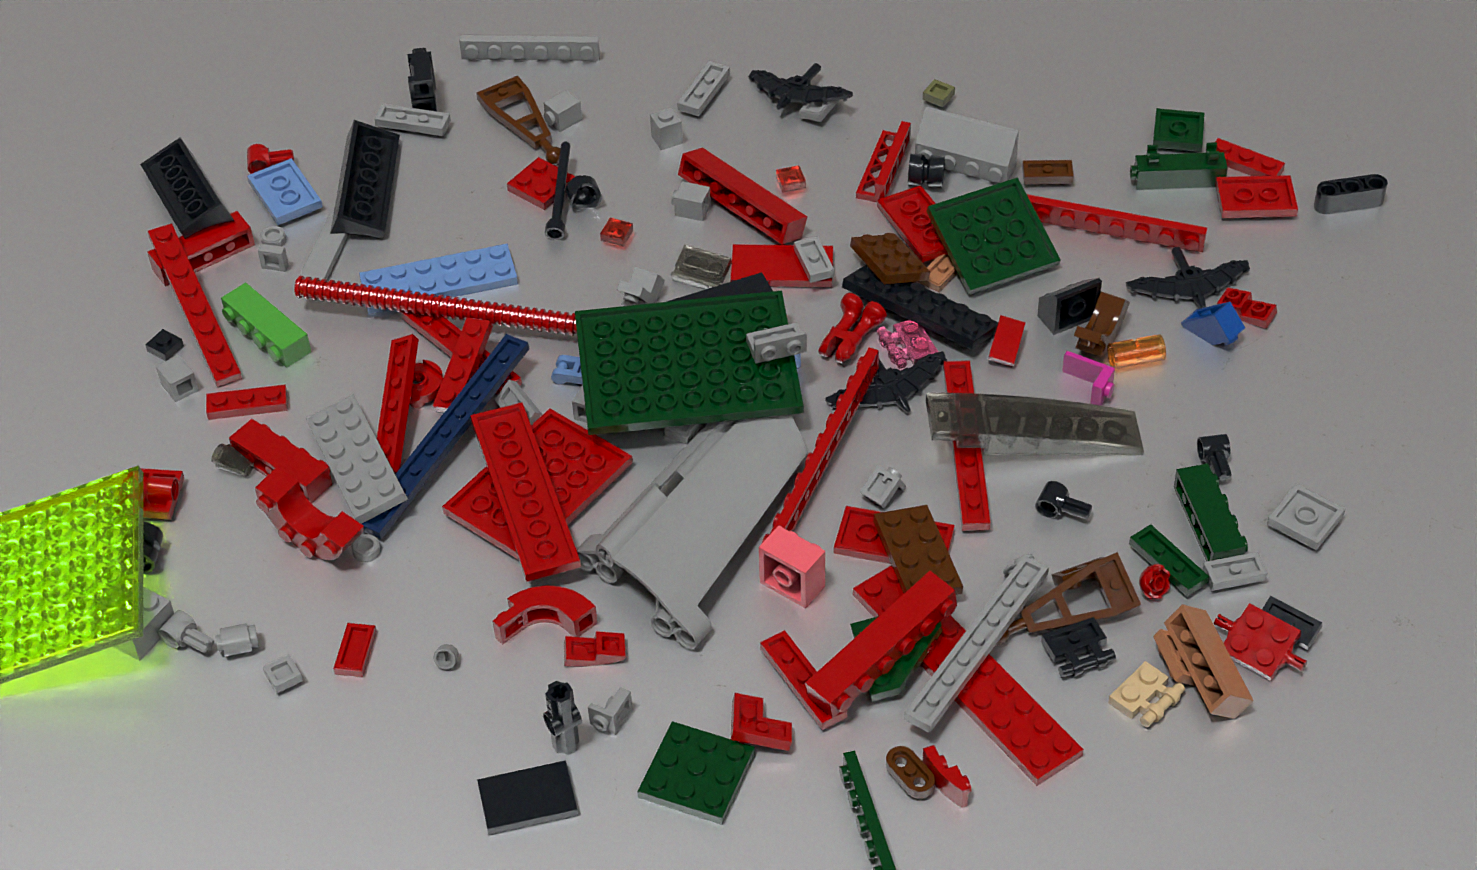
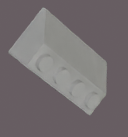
(968, 145)

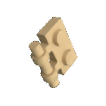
(1140, 688)

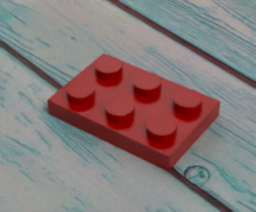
(1256, 196)

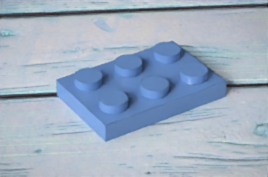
(284, 191)

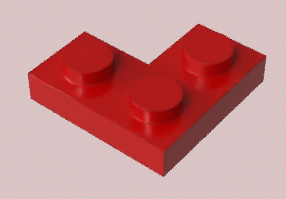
(751, 727)

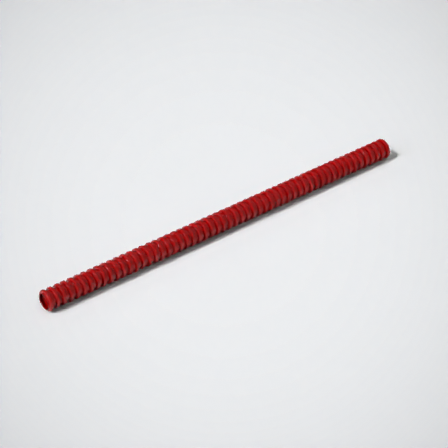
(434, 305)

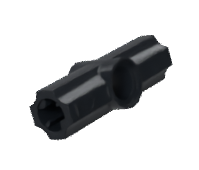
(562, 717)

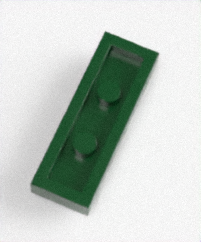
(1159, 550)

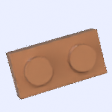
(1172, 657)

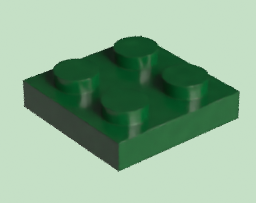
(1178, 129)

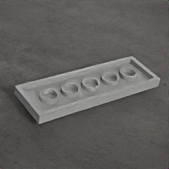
(356, 459)

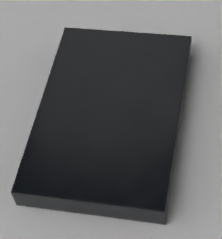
(527, 797)

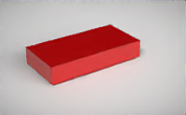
(355, 650)

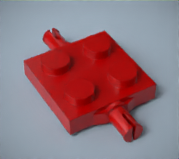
(1261, 642)

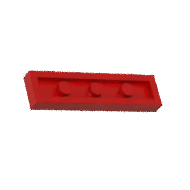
(463, 361)
(795, 671)

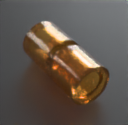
(1136, 352)

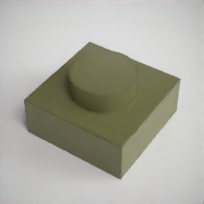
(938, 93)

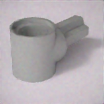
(182, 631)

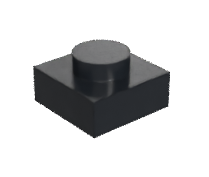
(164, 345)

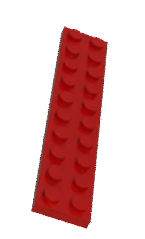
(990, 696)

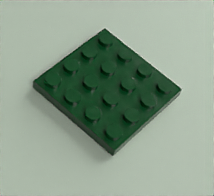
(993, 236)

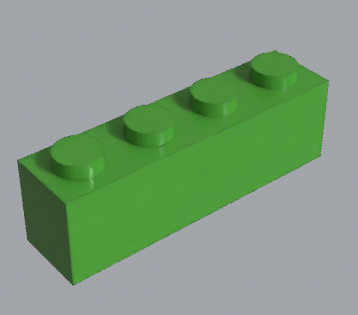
(265, 325)

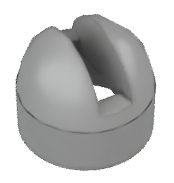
(441, 655)

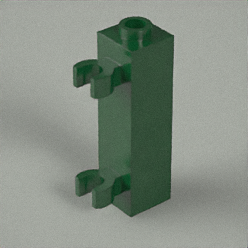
(1178, 170)

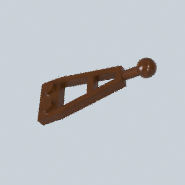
(509, 92)
(1113, 583)

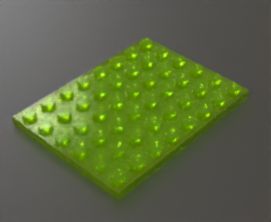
(71, 574)

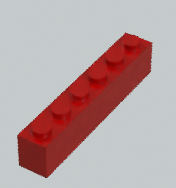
(743, 196)
(881, 644)

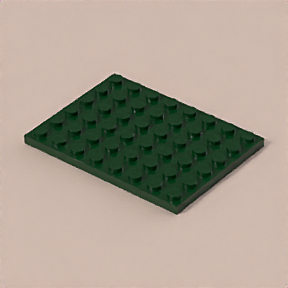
(683, 363)

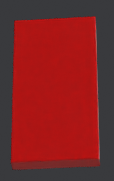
(909, 218)
(776, 263)
(860, 538)

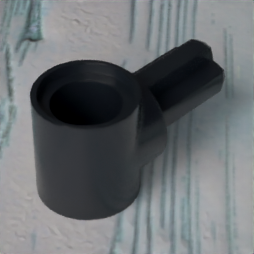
(1215, 452)
(1055, 501)

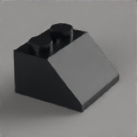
(1069, 305)

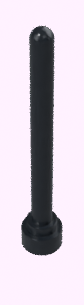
(555, 227)

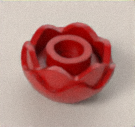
(1154, 581)

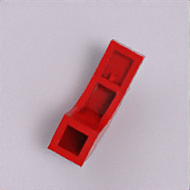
(547, 605)

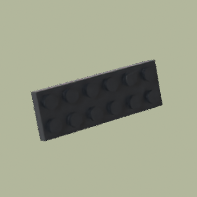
(924, 307)

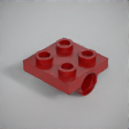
(161, 492)

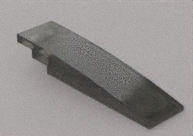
(1031, 425)

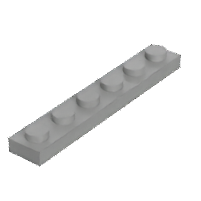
(529, 47)

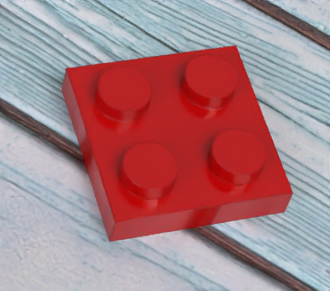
(537, 183)

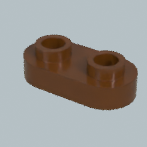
(912, 773)

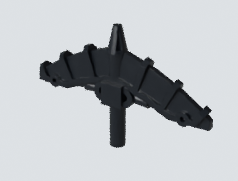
(797, 88)
(1190, 281)
(895, 386)

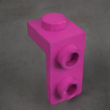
(1091, 371)

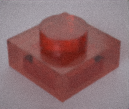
(790, 179)
(616, 232)

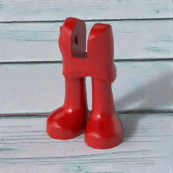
(847, 340)

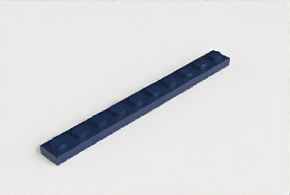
(451, 427)

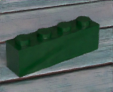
(1209, 513)

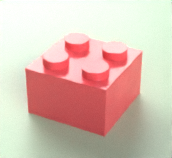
(792, 566)

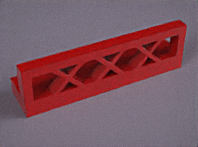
(889, 167)

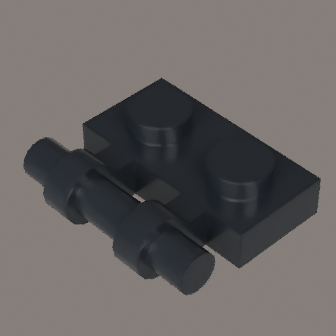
(1075, 640)

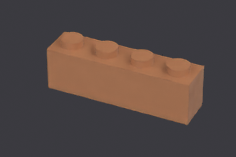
(1208, 662)

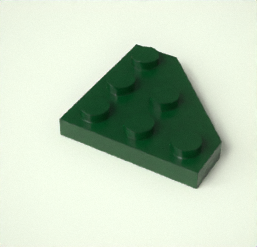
(895, 680)

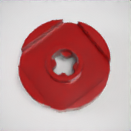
(431, 379)

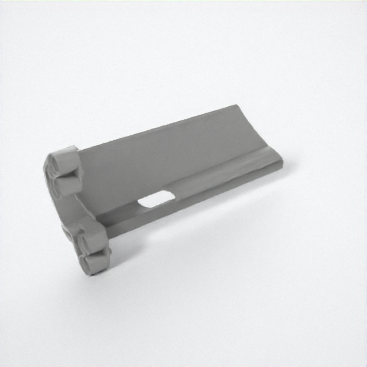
(689, 537)

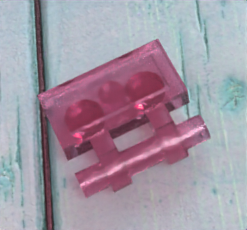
(913, 340)

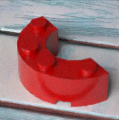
(301, 521)

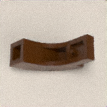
(1103, 325)

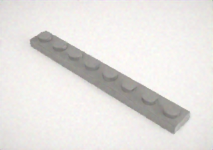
(976, 644)

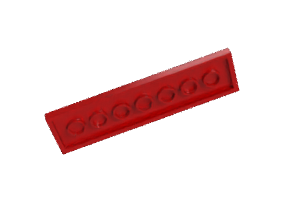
(525, 492)

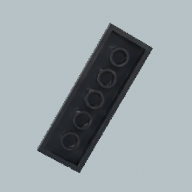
(365, 181)
(185, 189)

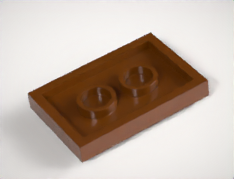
(889, 258)

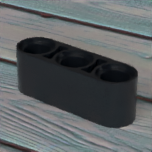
(1350, 194)

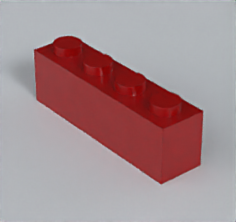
(210, 245)
(270, 450)

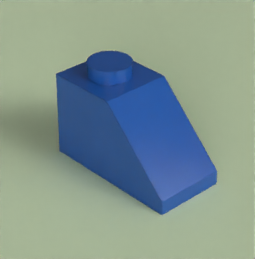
(1215, 324)

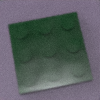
(696, 772)

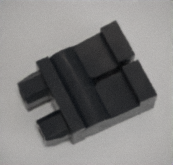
(422, 80)

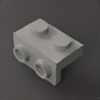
(777, 342)

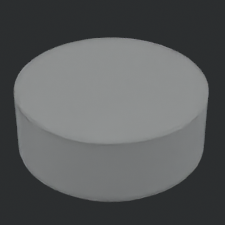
(273, 236)
(366, 548)

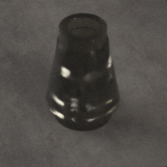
(231, 460)

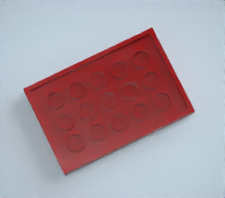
(578, 468)

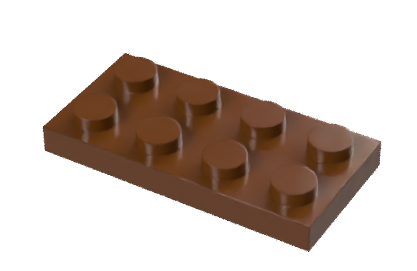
(915, 546)

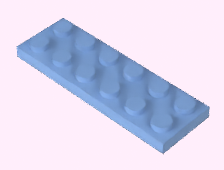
(449, 274)

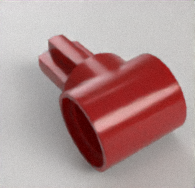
(260, 157)

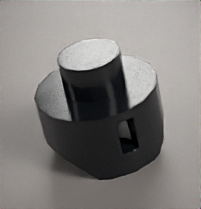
(583, 192)

